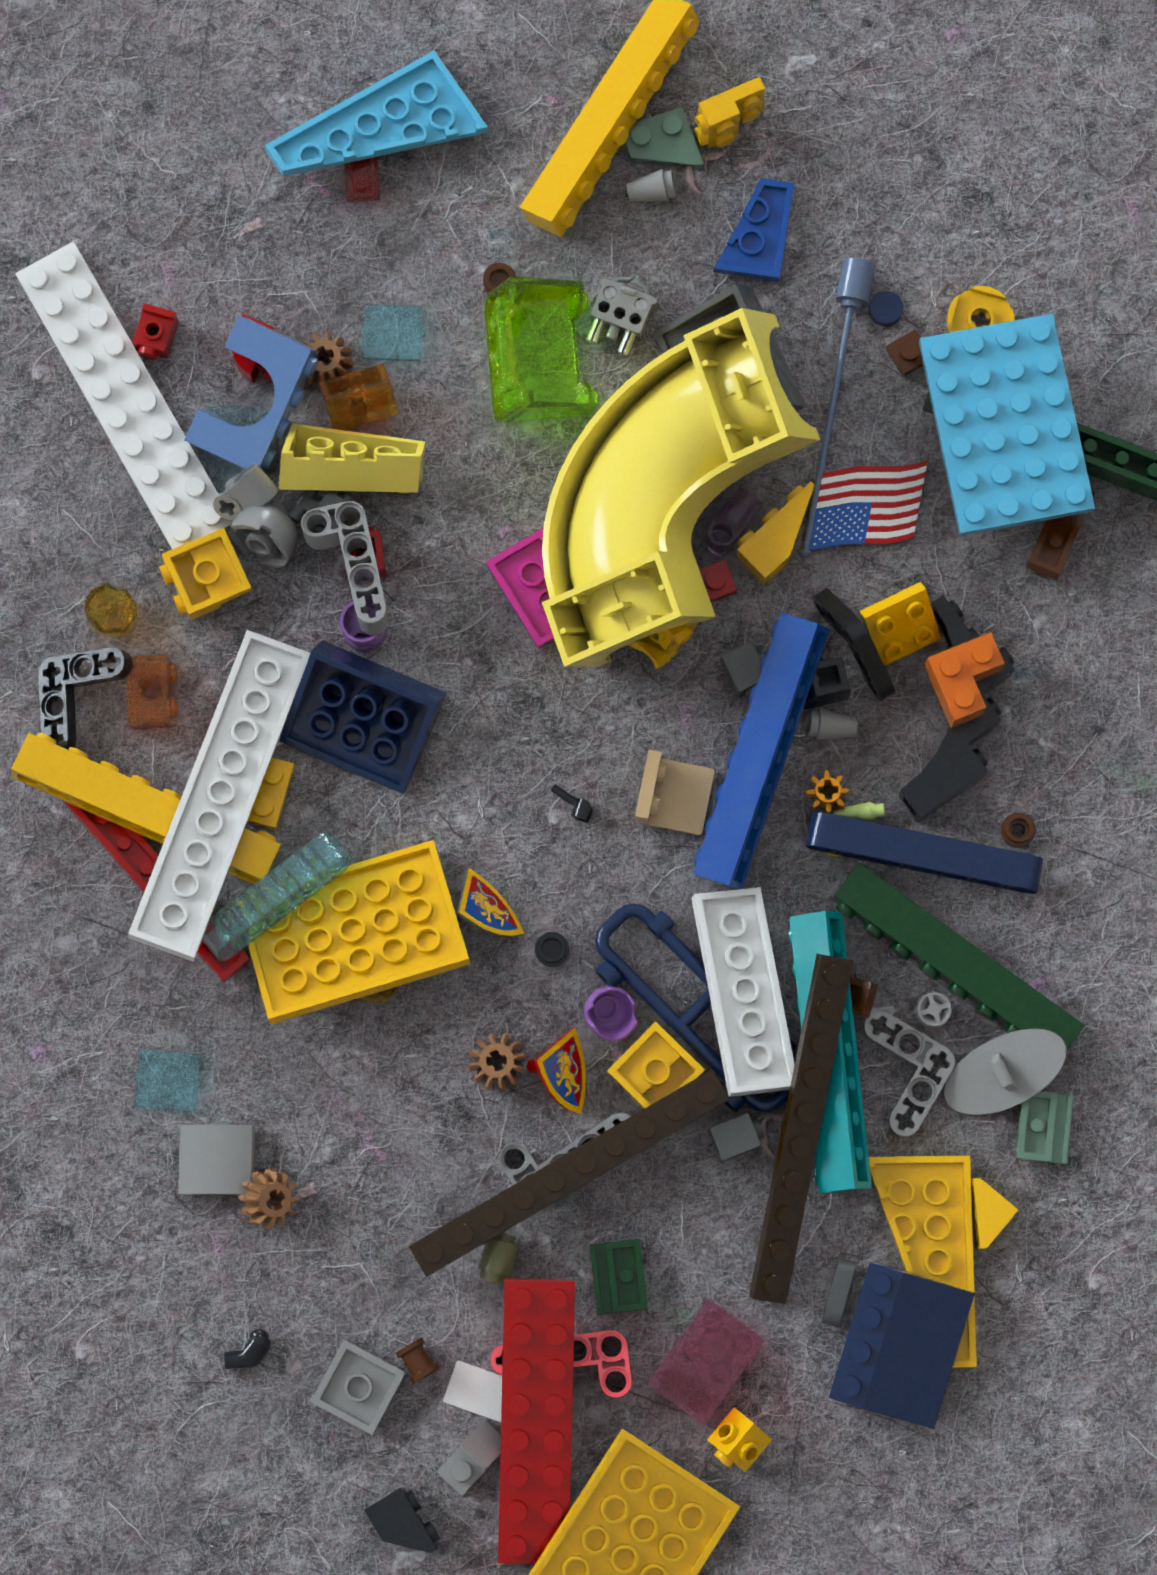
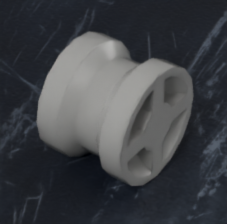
(937, 1003)

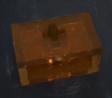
(359, 398)

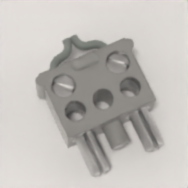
(624, 300)

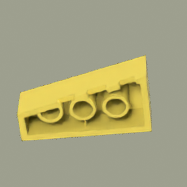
(349, 461)

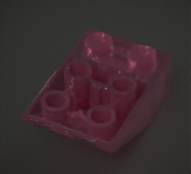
(706, 1362)

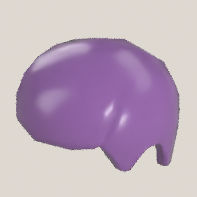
(610, 1013)

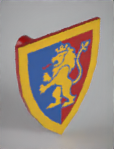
(563, 1071)

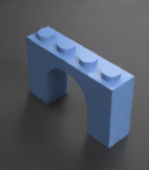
(288, 366)

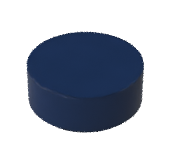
(886, 308)

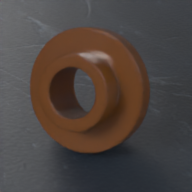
(1022, 820)

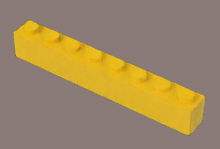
(609, 115)
(124, 799)

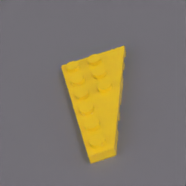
(931, 1224)

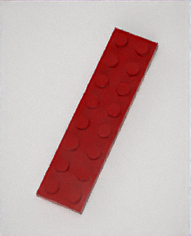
(535, 1415)

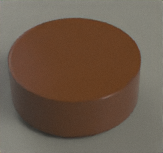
(495, 275)

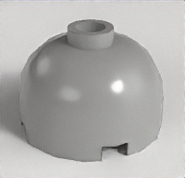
(266, 533)

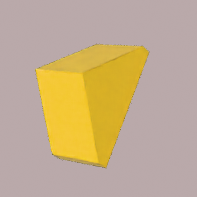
(990, 1212)

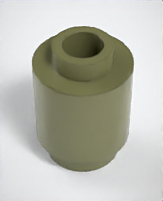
(499, 1258)

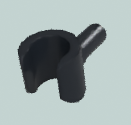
(582, 809)

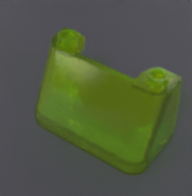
(536, 350)

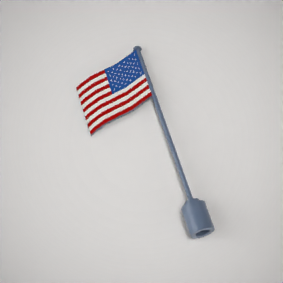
(861, 501)

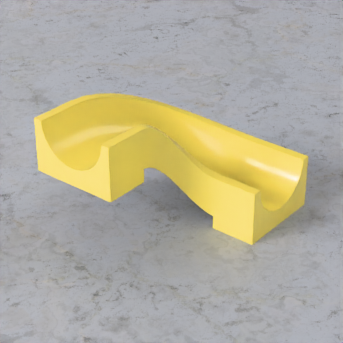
(645, 473)

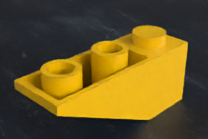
(772, 545)

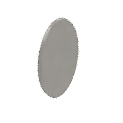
(1005, 1071)

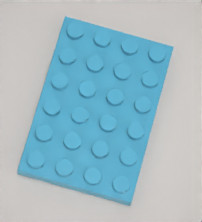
(1006, 424)

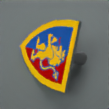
(486, 908)

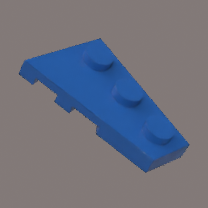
(760, 236)

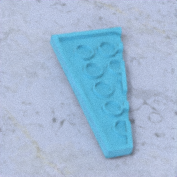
(396, 114)

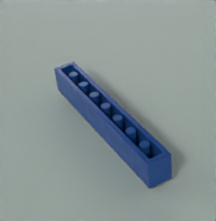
(760, 750)

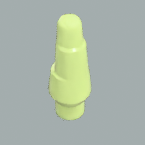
(864, 811)

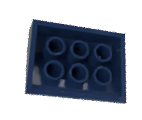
(362, 716)
(901, 1345)

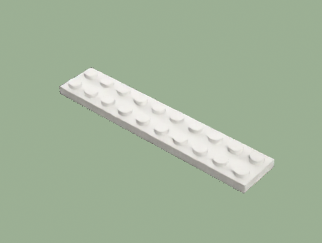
(123, 395)
(219, 796)

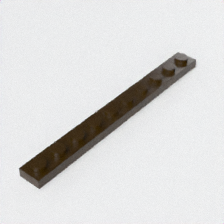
(801, 1128)
(569, 1173)

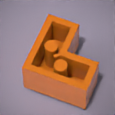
(956, 673)

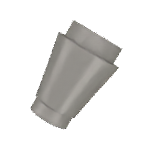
(654, 187)
(827, 724)

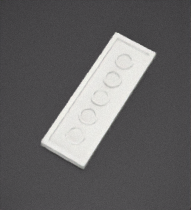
(744, 991)

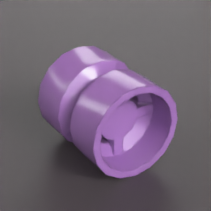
(354, 635)

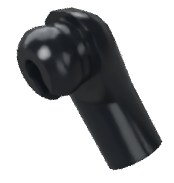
(251, 1354)

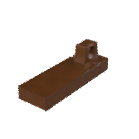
(1055, 545)

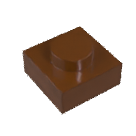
(906, 353)
(862, 996)

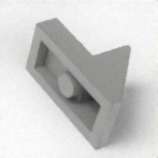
(472, 1458)

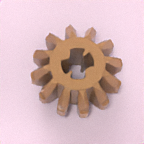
(335, 353)
(504, 1053)
(258, 1195)

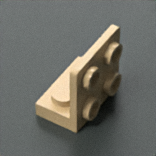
(674, 795)

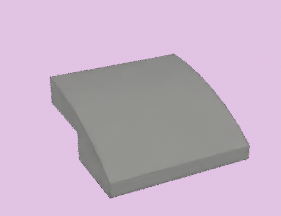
(215, 1159)

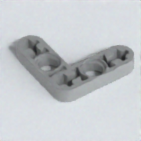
(919, 1059)

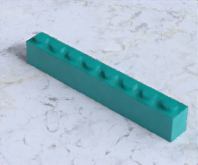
(842, 1140)

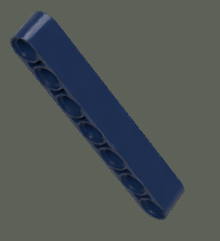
(924, 852)

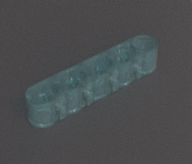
(275, 895)

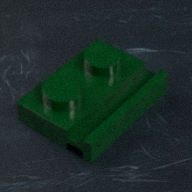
(618, 1277)

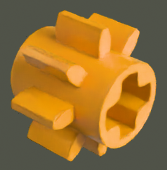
(834, 786)

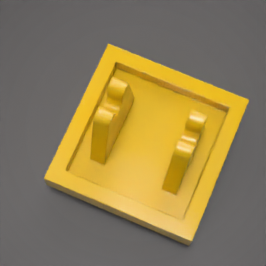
(901, 623)

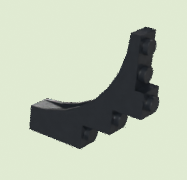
(955, 764)

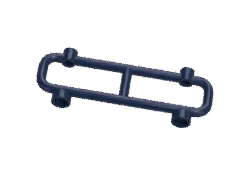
(615, 970)

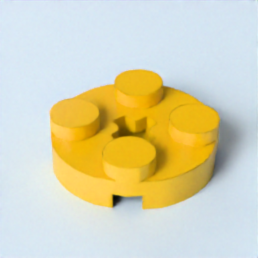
(976, 300)

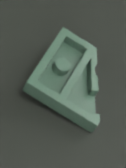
(664, 140)

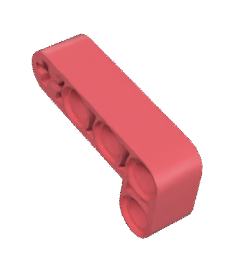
(593, 1357)

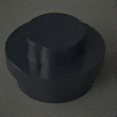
(551, 949)

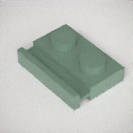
(1045, 1128)

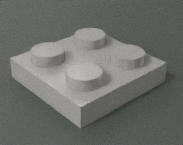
(358, 1387)

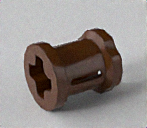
(417, 1360)

